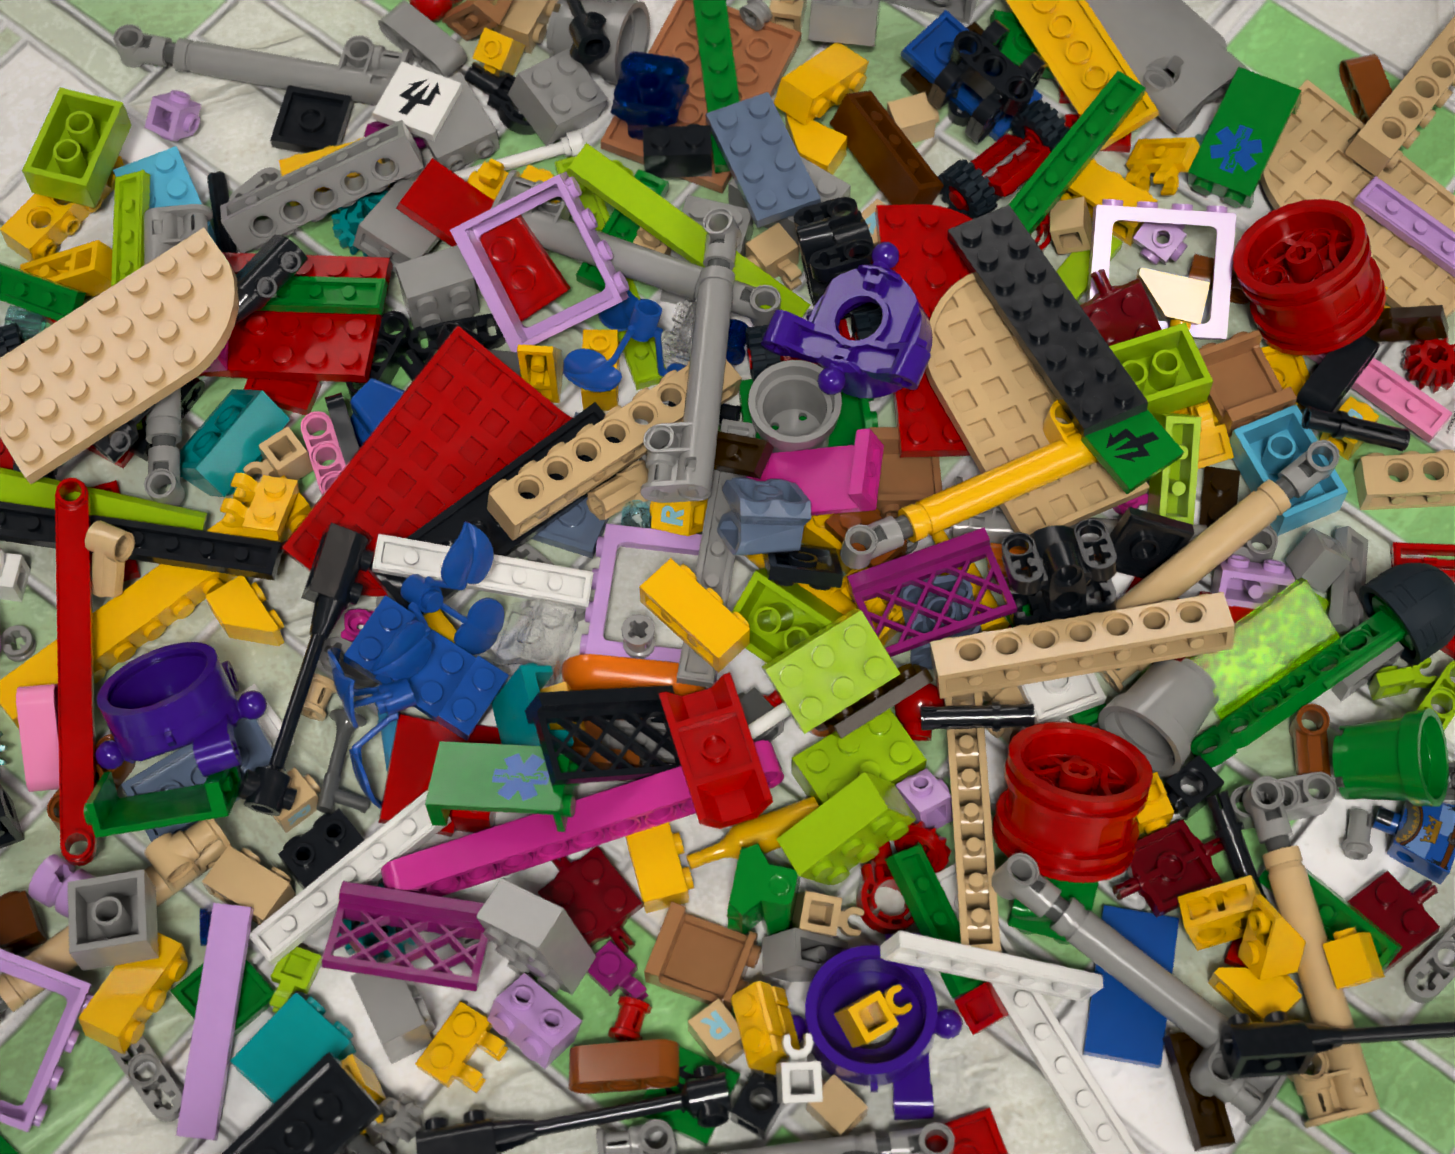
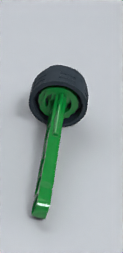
(1403, 606)

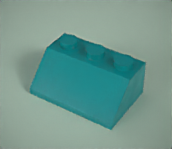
(230, 440)

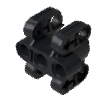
(1003, 94)
(828, 258)
(1060, 572)

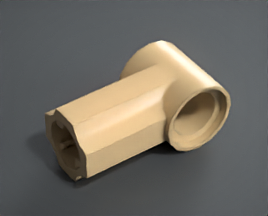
(615, 493)
(110, 551)

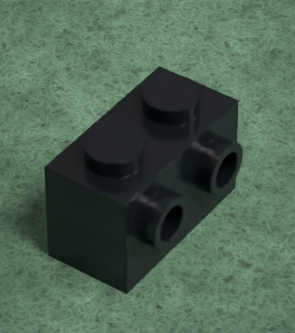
(677, 151)
(320, 847)

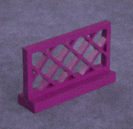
(928, 564)
(413, 914)

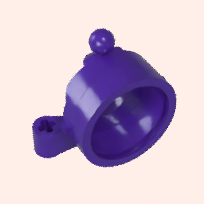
(865, 367)
(174, 701)
(906, 1056)

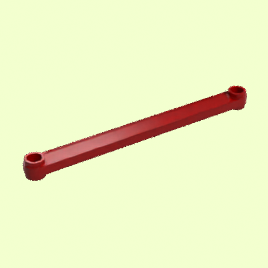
(75, 669)

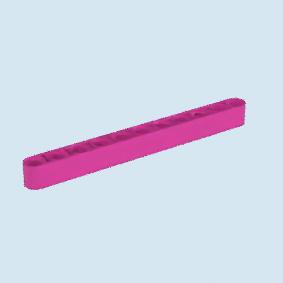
(536, 839)

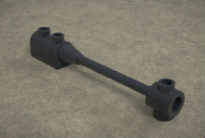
(587, 33)
(256, 286)
(331, 588)
(1289, 1046)
(702, 1098)

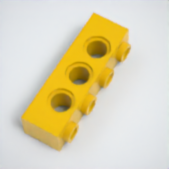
(24, 229)

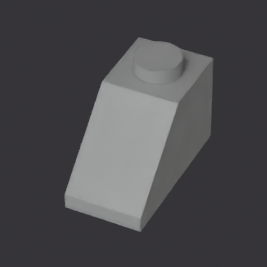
(798, 954)

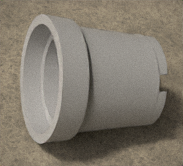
(625, 26)
(784, 395)
(1162, 712)

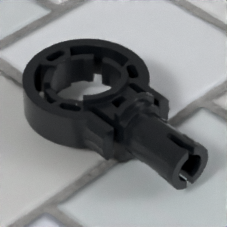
(497, 89)

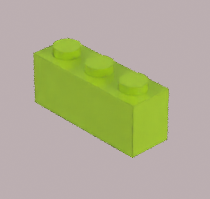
(1174, 488)

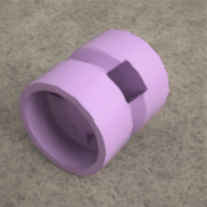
(51, 881)

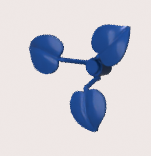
(640, 319)
(464, 563)
(387, 699)

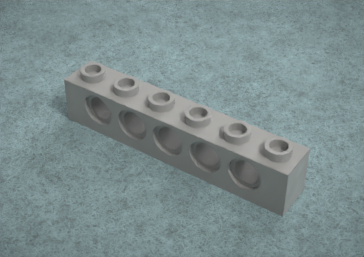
(329, 171)

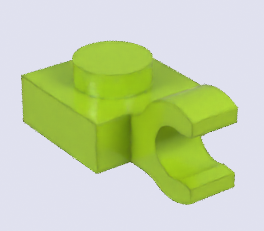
(1394, 681)
(293, 974)

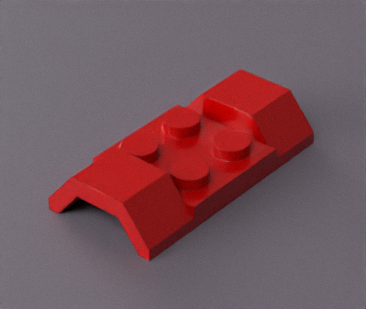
(717, 754)

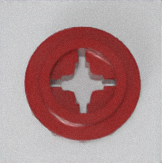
(937, 853)

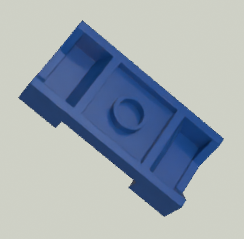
(450, 686)

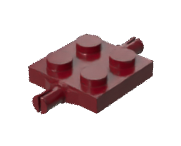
(1121, 310)
(1170, 866)
(593, 898)
(1398, 912)

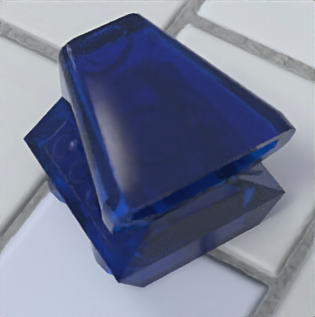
(649, 91)

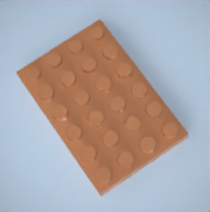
(759, 66)

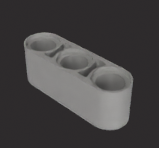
(430, 45)
(1297, 795)

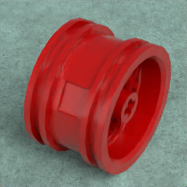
(1310, 277)
(1072, 801)

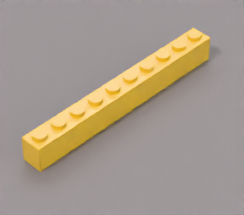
(136, 616)

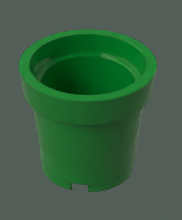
(1394, 759)

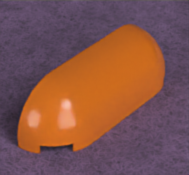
(612, 672)

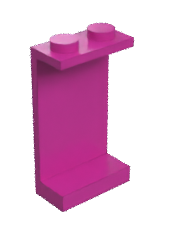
(833, 477)

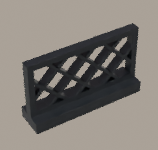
(597, 707)

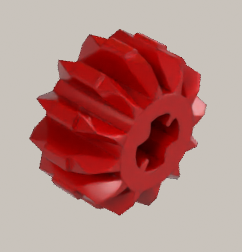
(1431, 363)

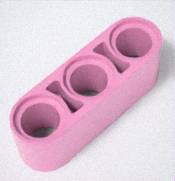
(322, 448)
(39, 735)

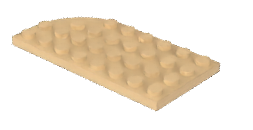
(1313, 165)
(116, 355)
(1001, 407)

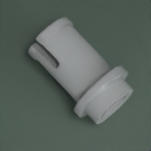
(1358, 835)

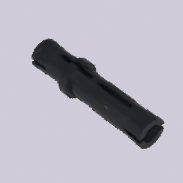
(1343, 425)
(985, 716)
(1232, 838)

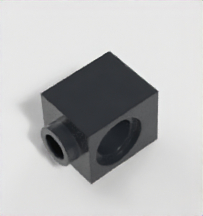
(1199, 775)
(747, 1116)

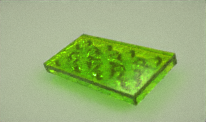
(1268, 646)

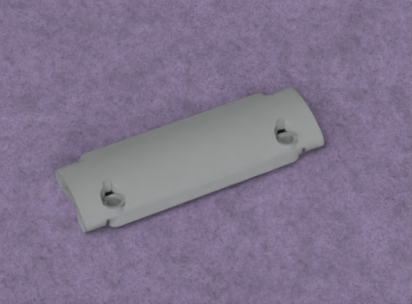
(1173, 37)

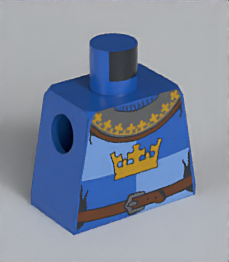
(1421, 838)

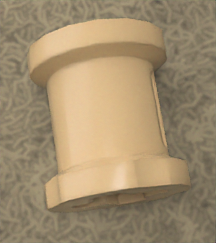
(318, 697)

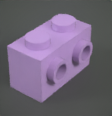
(1249, 582)
(534, 1021)

